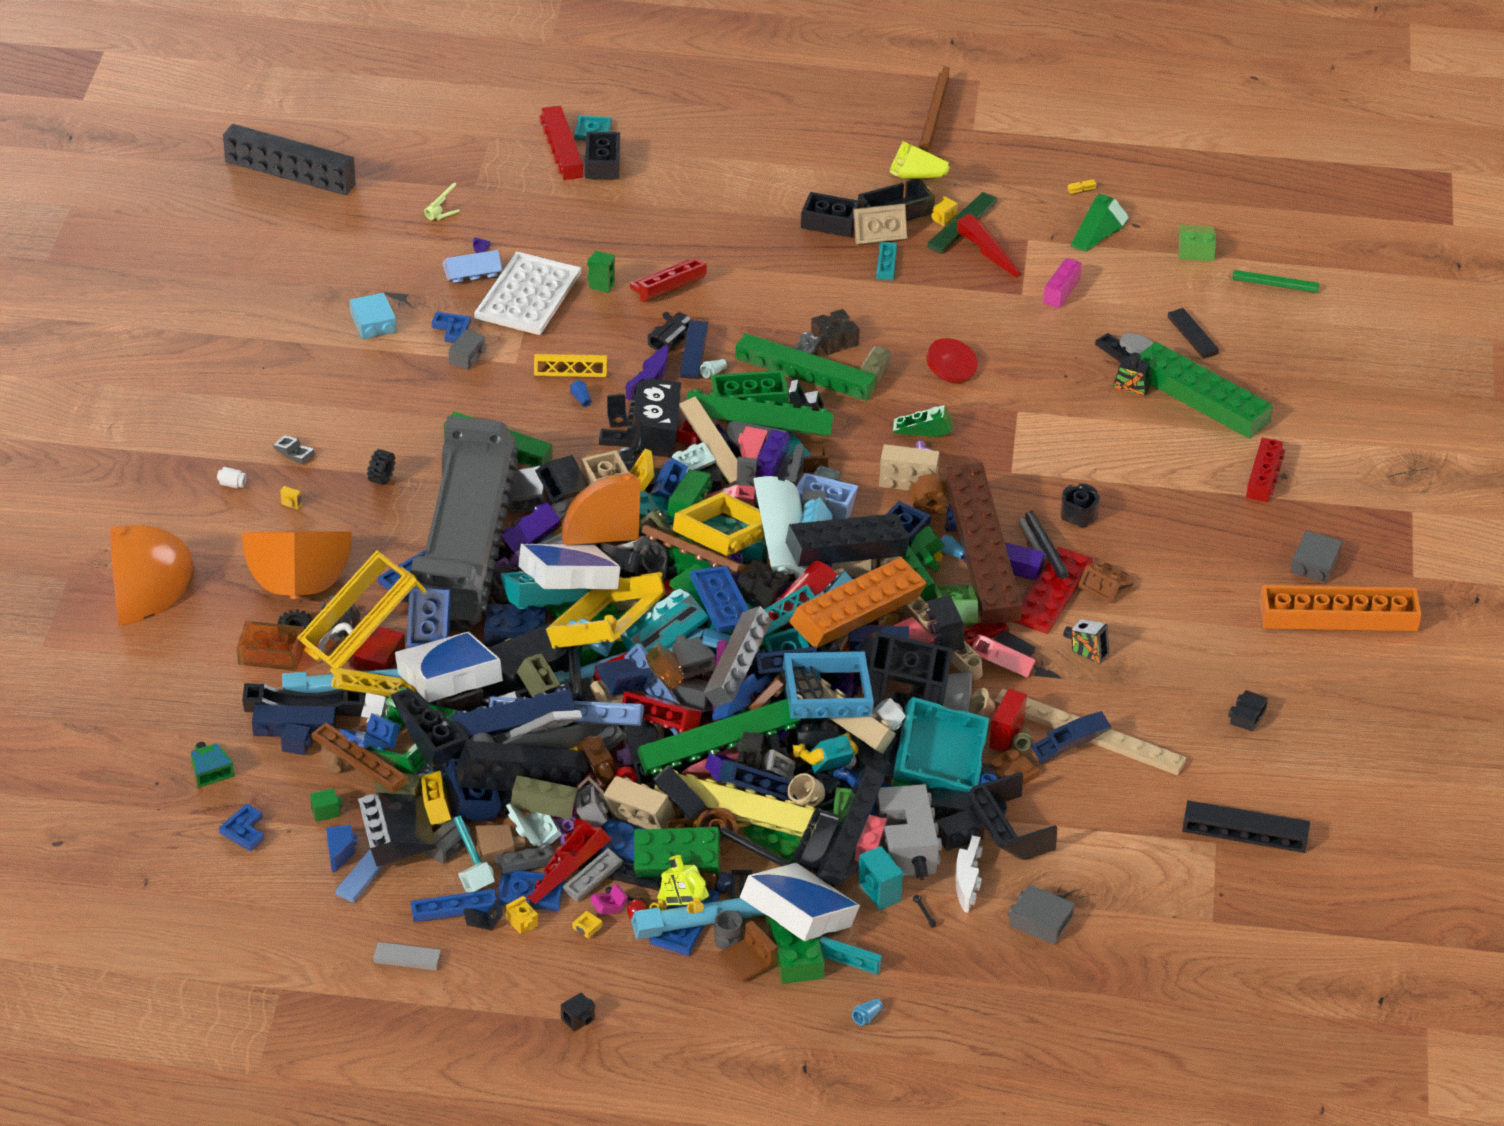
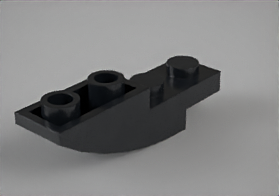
(637, 737)

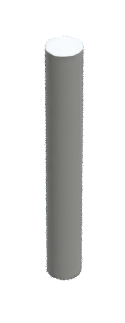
(1030, 535)

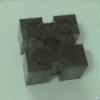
(836, 331)
(761, 584)

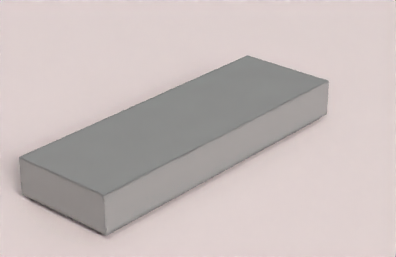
(592, 875)
(407, 956)

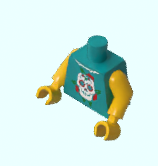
(828, 753)

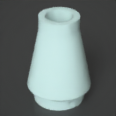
(712, 368)

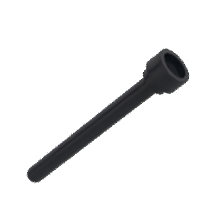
(756, 848)

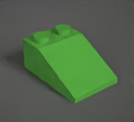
(1196, 242)
(964, 600)

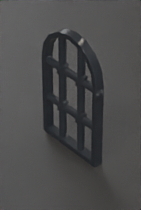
(806, 678)

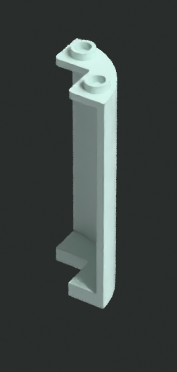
(779, 507)

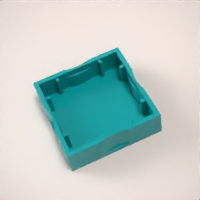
(940, 746)

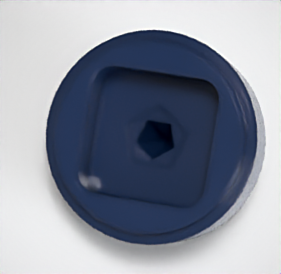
(724, 882)

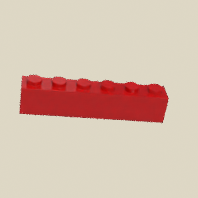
(561, 142)

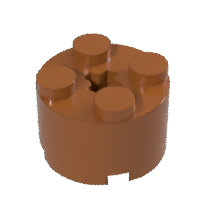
(930, 494)
(719, 818)

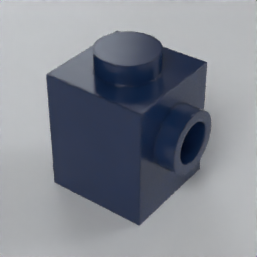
(296, 739)

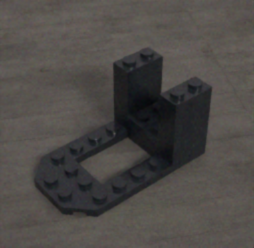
(904, 661)

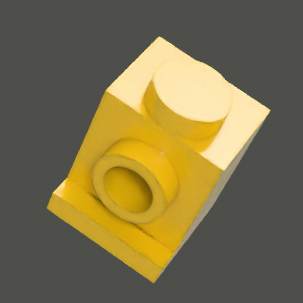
(944, 211)
(521, 915)

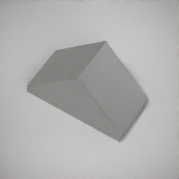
(778, 765)

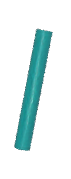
(467, 840)

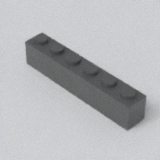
(737, 656)

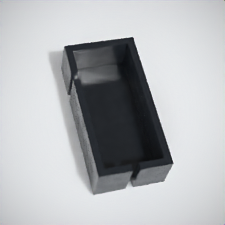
(917, 199)

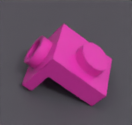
(610, 902)

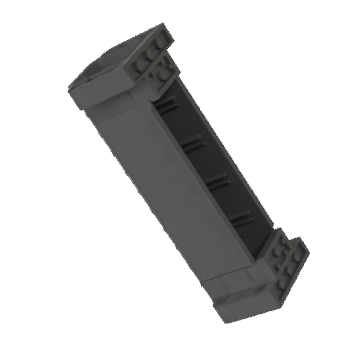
(469, 515)

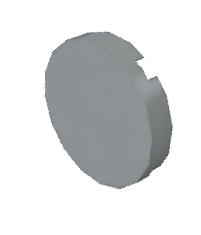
(1134, 343)

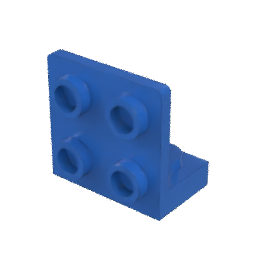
(379, 733)

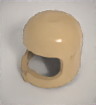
(807, 790)

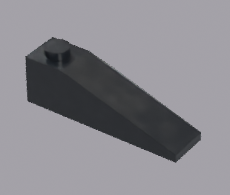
(431, 731)

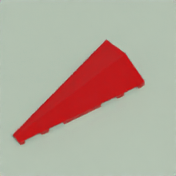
(977, 232)
(577, 849)

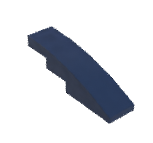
(694, 349)

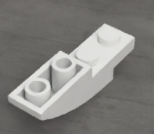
(967, 874)

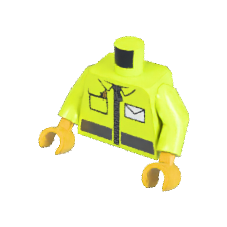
(681, 886)

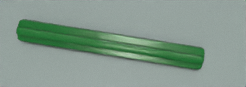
(1275, 281)

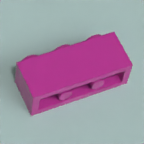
(1062, 282)

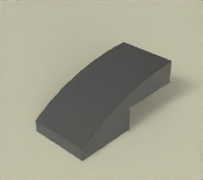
(291, 448)

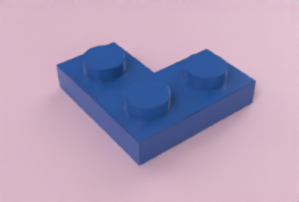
(453, 323)
(240, 827)

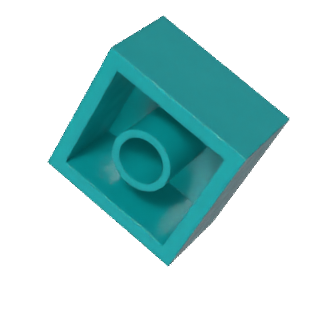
(880, 878)

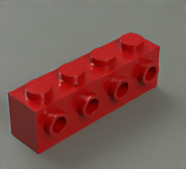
(1264, 470)
(665, 712)

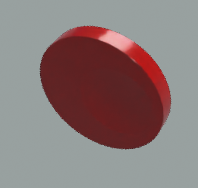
(951, 360)

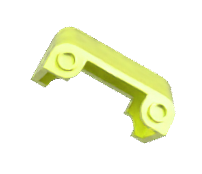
(917, 164)

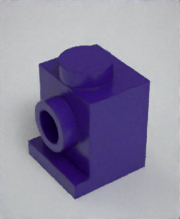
(714, 763)

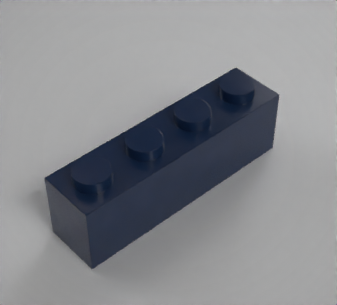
(272, 719)
(754, 780)

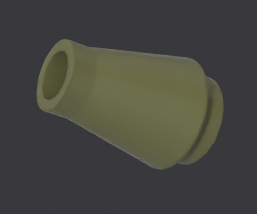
(1023, 739)

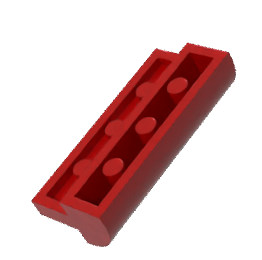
(669, 279)
(816, 577)

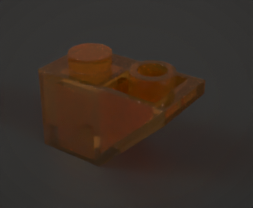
(665, 666)

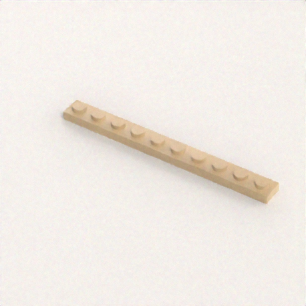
(1110, 740)

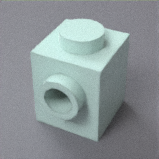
(476, 877)

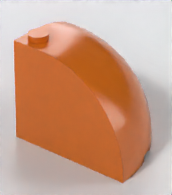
(604, 511)
(296, 560)
(148, 570)

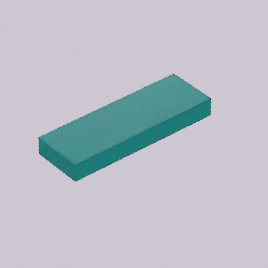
(886, 261)
(851, 955)

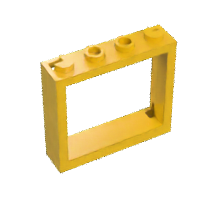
(689, 524)

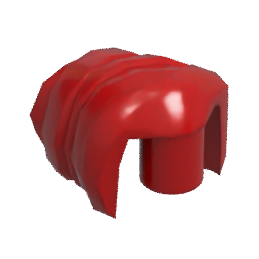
(636, 905)

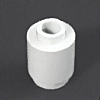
(231, 477)

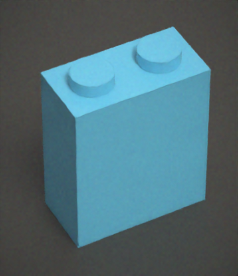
(372, 315)

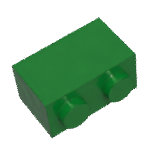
(601, 271)

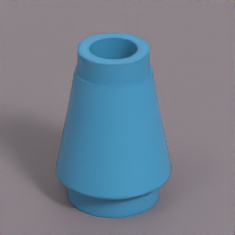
(952, 547)
(866, 1012)

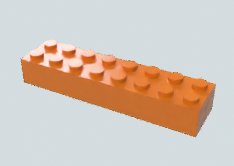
(857, 602)
(1339, 608)

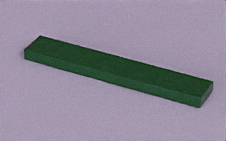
(949, 233)

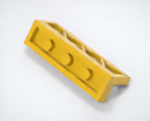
(570, 360)
(368, 682)

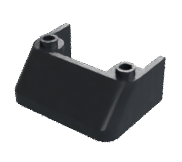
(990, 805)

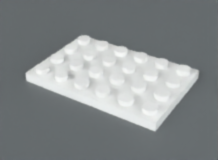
(528, 293)

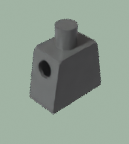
(693, 656)

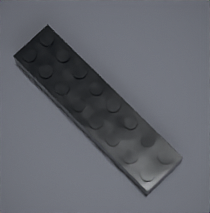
(289, 159)

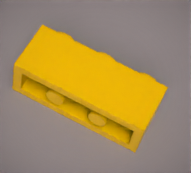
(435, 798)

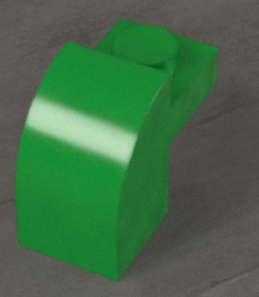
(925, 545)

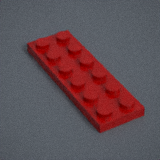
(1050, 593)

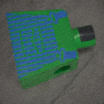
(210, 764)

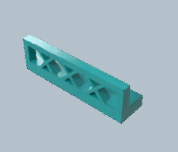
(783, 620)

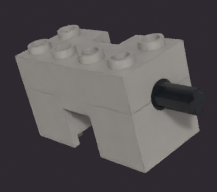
(910, 829)

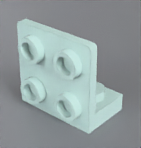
(695, 457)
(536, 826)

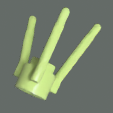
(434, 210)

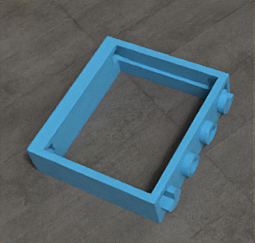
(828, 663)

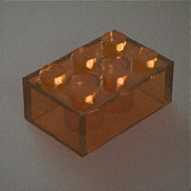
(270, 645)

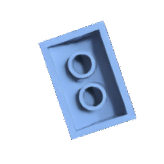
(472, 266)
(840, 494)

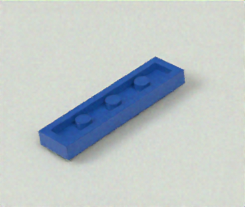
(451, 905)

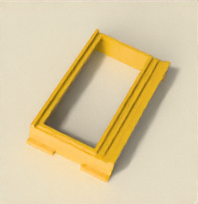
(646, 586)
(343, 601)

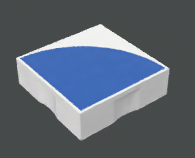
(569, 566)
(448, 666)
(799, 901)

